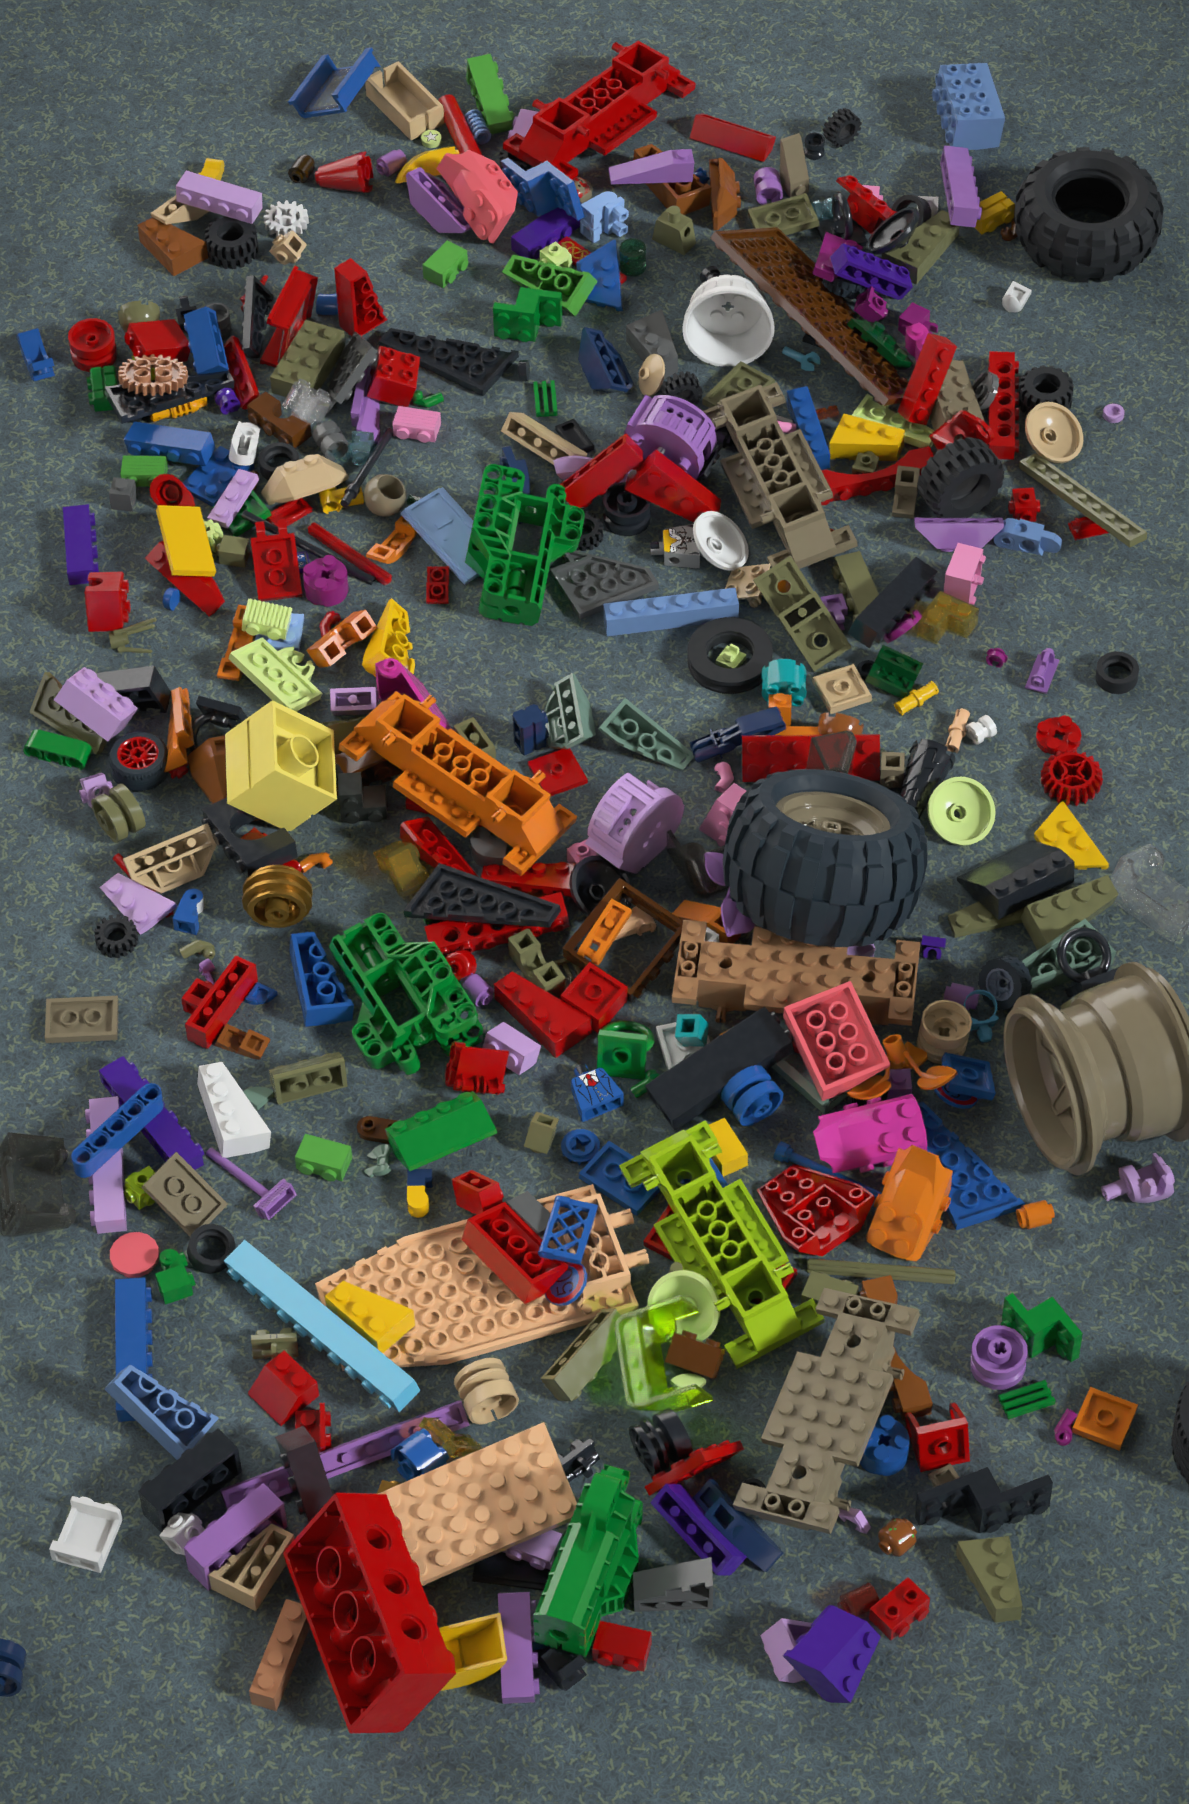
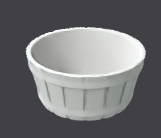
(731, 335)

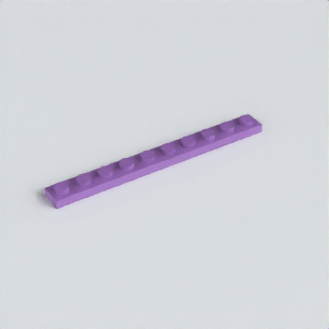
(352, 1453)

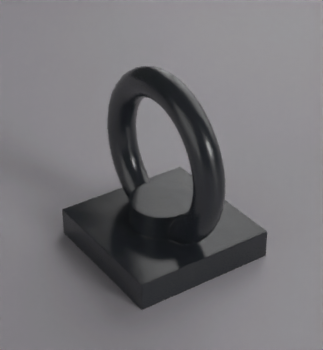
(843, 225)
(217, 713)
(1093, 976)

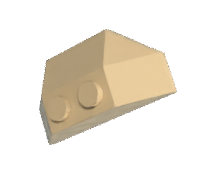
(303, 479)
(173, 860)

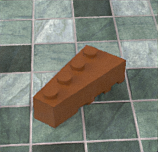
(685, 195)

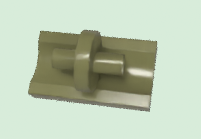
(270, 1345)

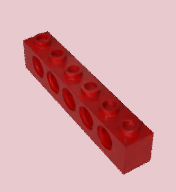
(1002, 410)
(487, 937)

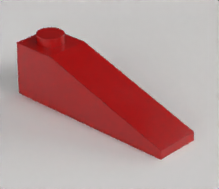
(199, 589)
(432, 844)

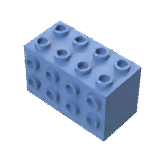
(968, 106)

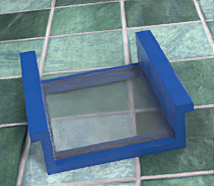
(330, 88)

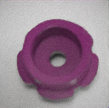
(996, 655)

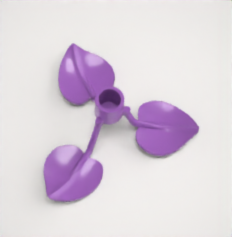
(732, 918)

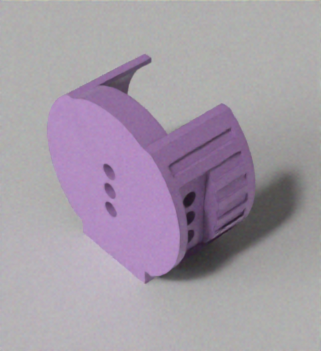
(646, 831)

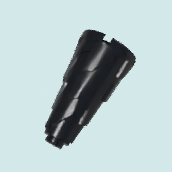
(924, 772)

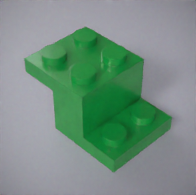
(524, 318)
(1043, 1327)

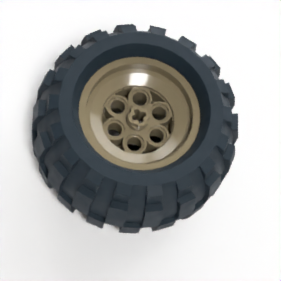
(825, 857)

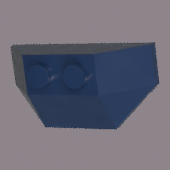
(602, 363)

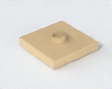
(842, 689)

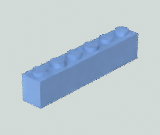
(669, 611)

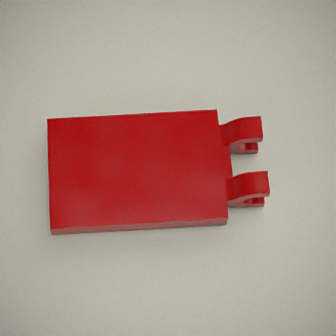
(276, 563)

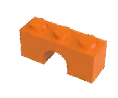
(332, 645)

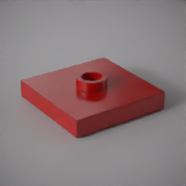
(560, 771)

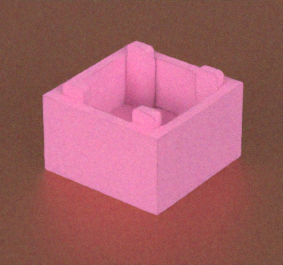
(964, 573)

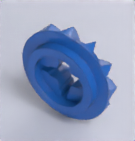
(583, 1137)

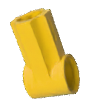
(331, 499)

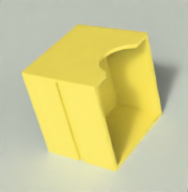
(280, 766)

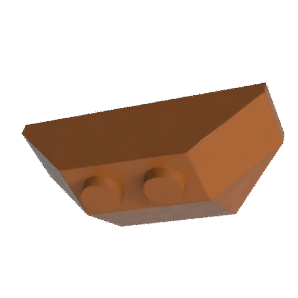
(723, 192)

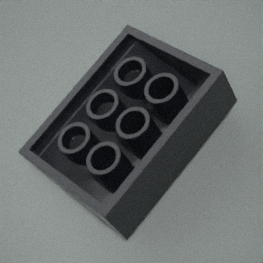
(1019, 877)

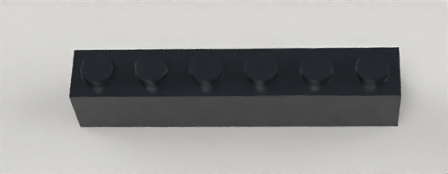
(893, 603)

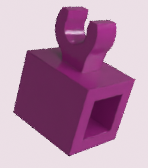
(913, 315)

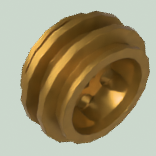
(277, 896)

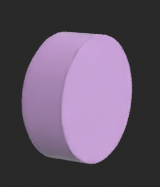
(1113, 413)

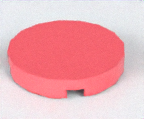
(134, 1254)

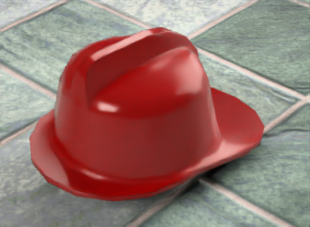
(169, 488)

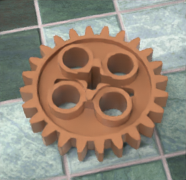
(137, 375)

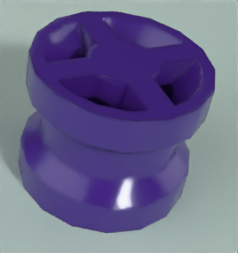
(227, 401)

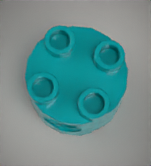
(785, 678)

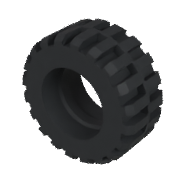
(961, 478)

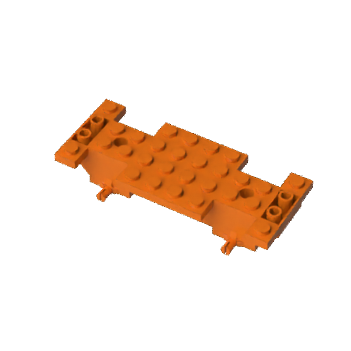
(460, 780)

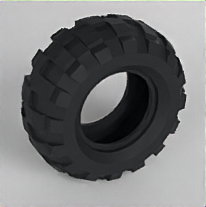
(1088, 248)

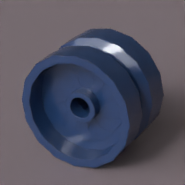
(11, 1666)

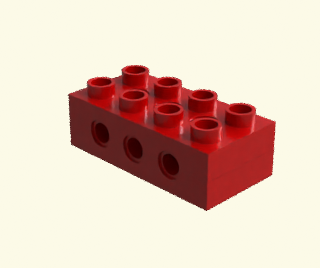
(369, 1613)

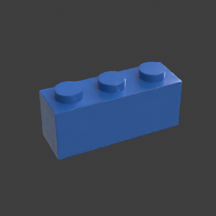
(205, 341)

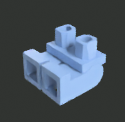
(604, 214)

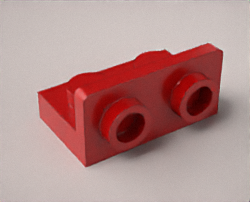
(315, 1423)

